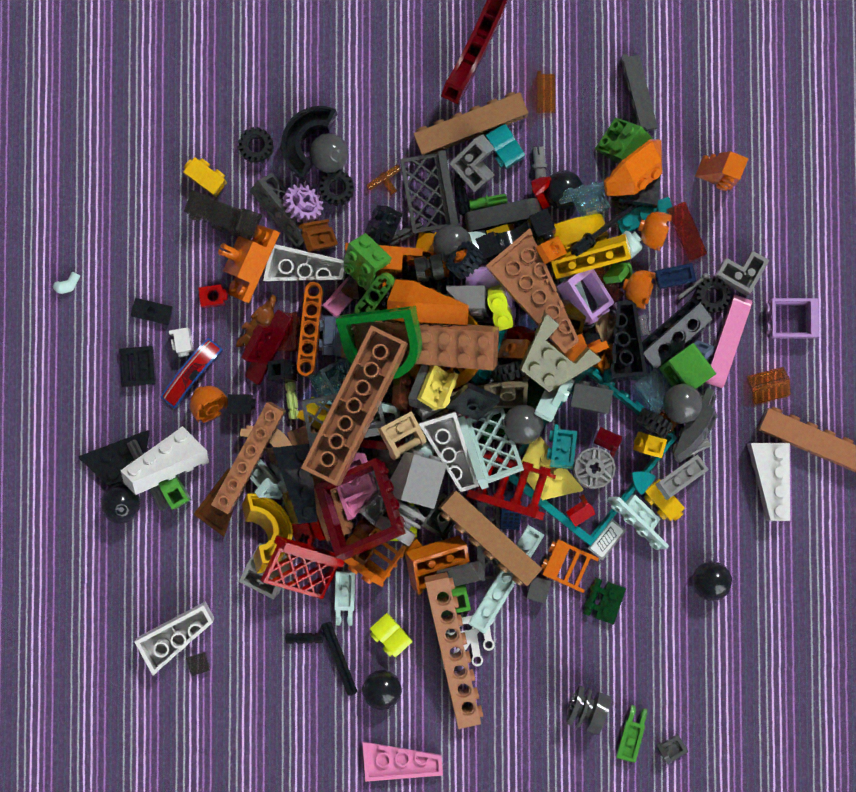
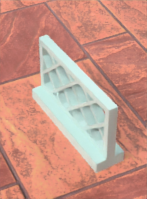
(476, 454)

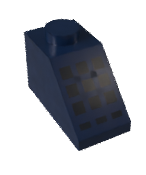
(510, 519)

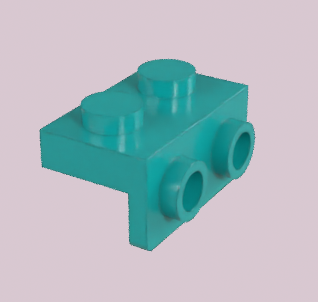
(563, 448)

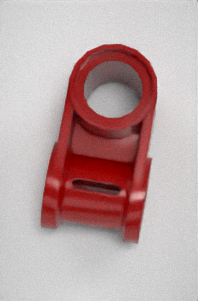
(300, 529)

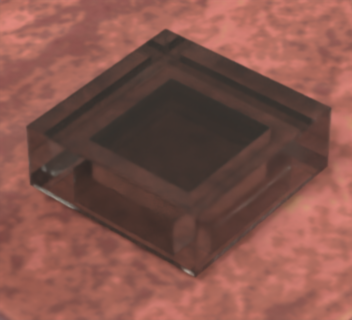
(198, 663)

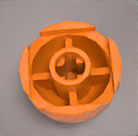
(654, 229)
(639, 287)
(207, 402)

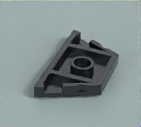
(110, 459)

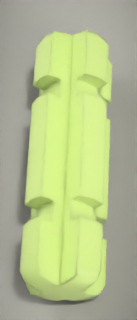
(292, 402)

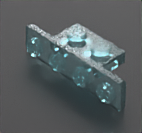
(587, 198)

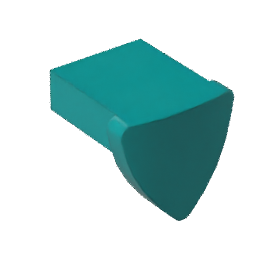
(642, 481)

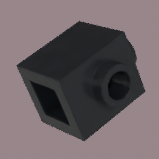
(282, 371)
(241, 404)

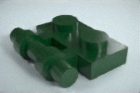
(609, 603)

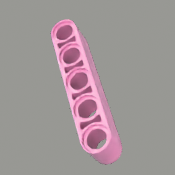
(729, 339)

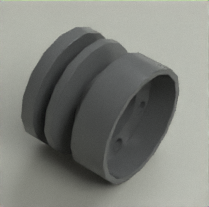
(590, 710)

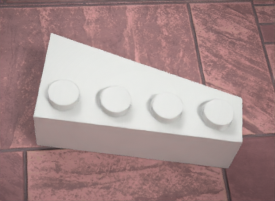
(297, 265)
(448, 442)
(165, 460)
(171, 637)

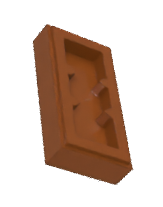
(513, 349)

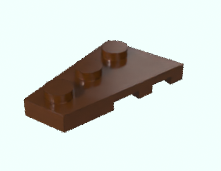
(211, 515)

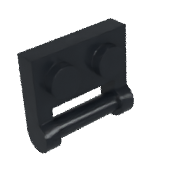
(143, 364)

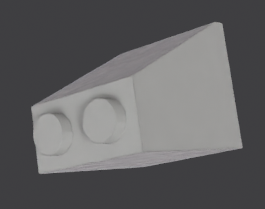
(418, 479)

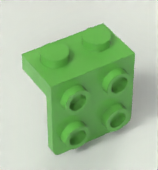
(364, 259)

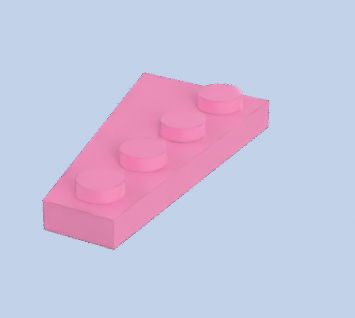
(391, 762)

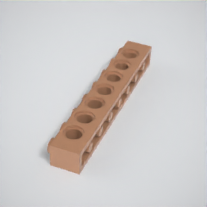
(464, 716)

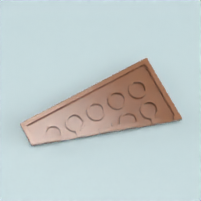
(532, 287)

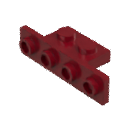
(264, 345)

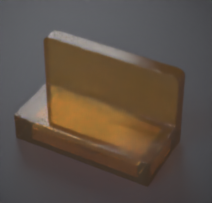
(545, 93)
(769, 385)

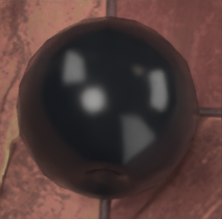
(559, 183)
(120, 504)
(712, 581)
(381, 690)

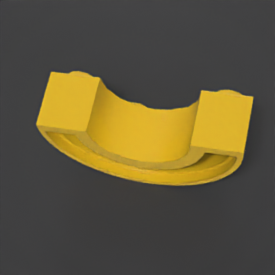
(573, 230)
(273, 520)

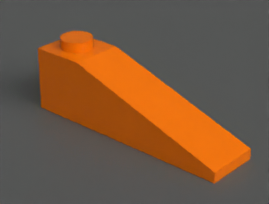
(430, 304)

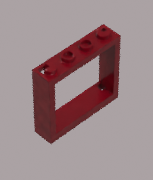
(332, 521)

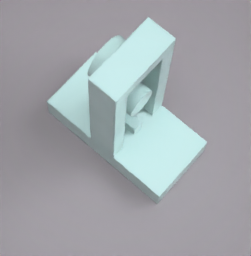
(266, 482)

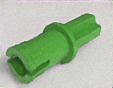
(485, 202)

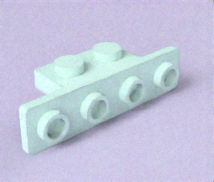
(551, 400)
(640, 517)

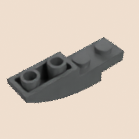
(695, 432)

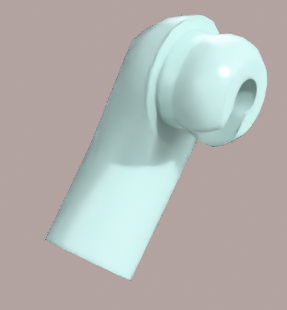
(66, 286)

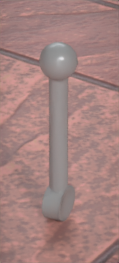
(705, 276)

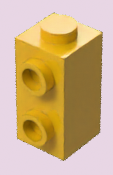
(205, 177)
(667, 509)

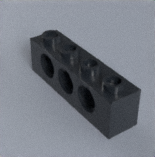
(663, 335)

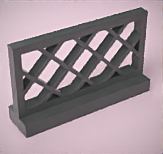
(444, 185)
(372, 430)

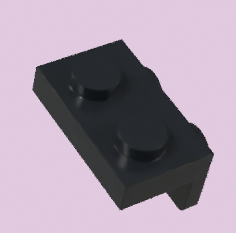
(383, 225)

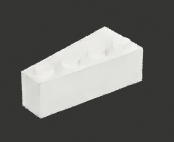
(772, 474)

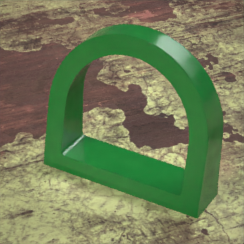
(410, 317)

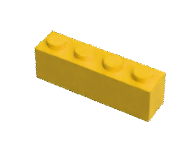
(602, 254)

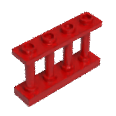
(515, 503)

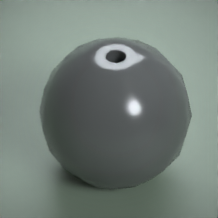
(329, 153)
(449, 239)
(682, 403)
(522, 424)

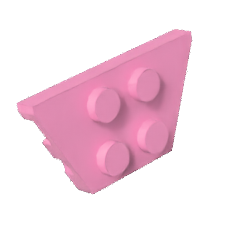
(358, 491)

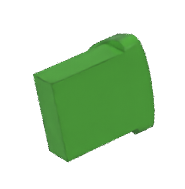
(618, 273)

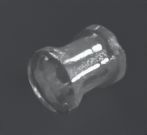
(643, 325)

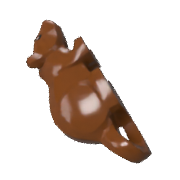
(262, 315)

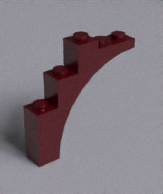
(474, 50)

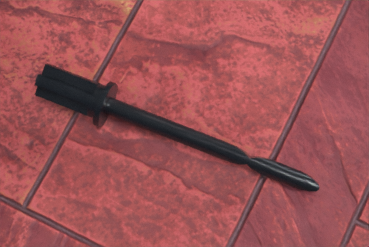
(589, 239)

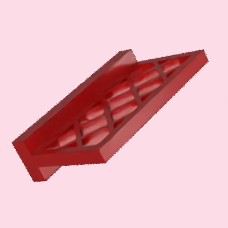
(306, 552)

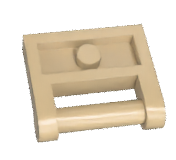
(399, 429)

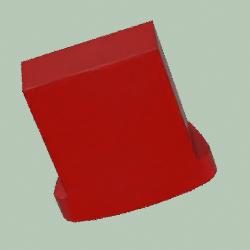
(539, 186)
(581, 511)

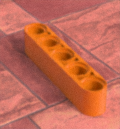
(310, 320)

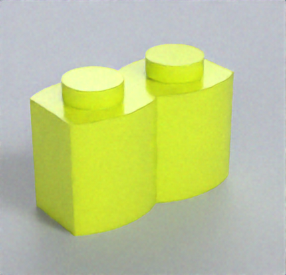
(500, 308)
(391, 635)

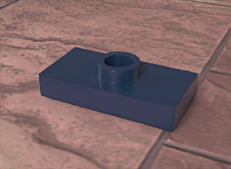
(675, 276)

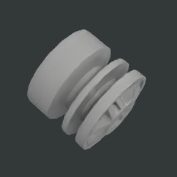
(583, 472)
(409, 514)

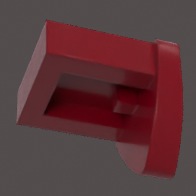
(608, 440)

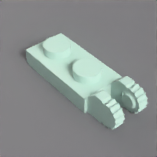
(344, 595)

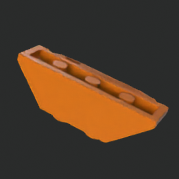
(636, 170)

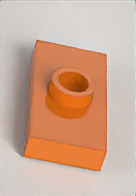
(551, 250)

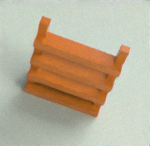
(552, 565)
(373, 572)

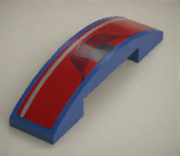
(191, 372)

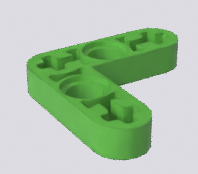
(382, 293)

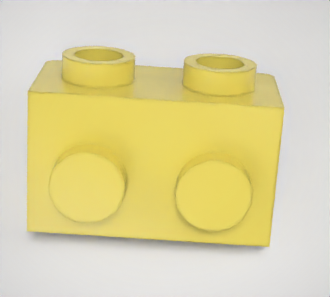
(437, 388)

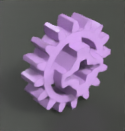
(302, 203)

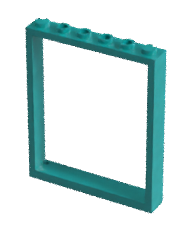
(635, 407)

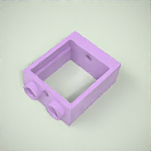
(597, 289)
(812, 318)

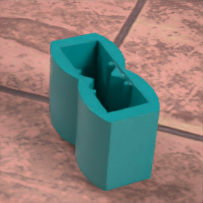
(506, 147)

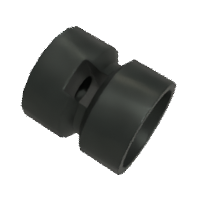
(434, 263)

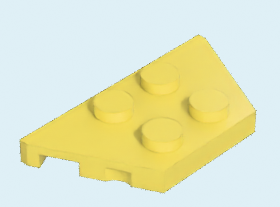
(564, 481)

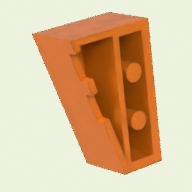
(722, 170)
(433, 557)

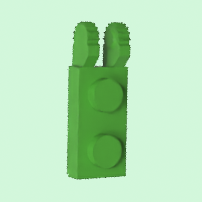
(631, 736)

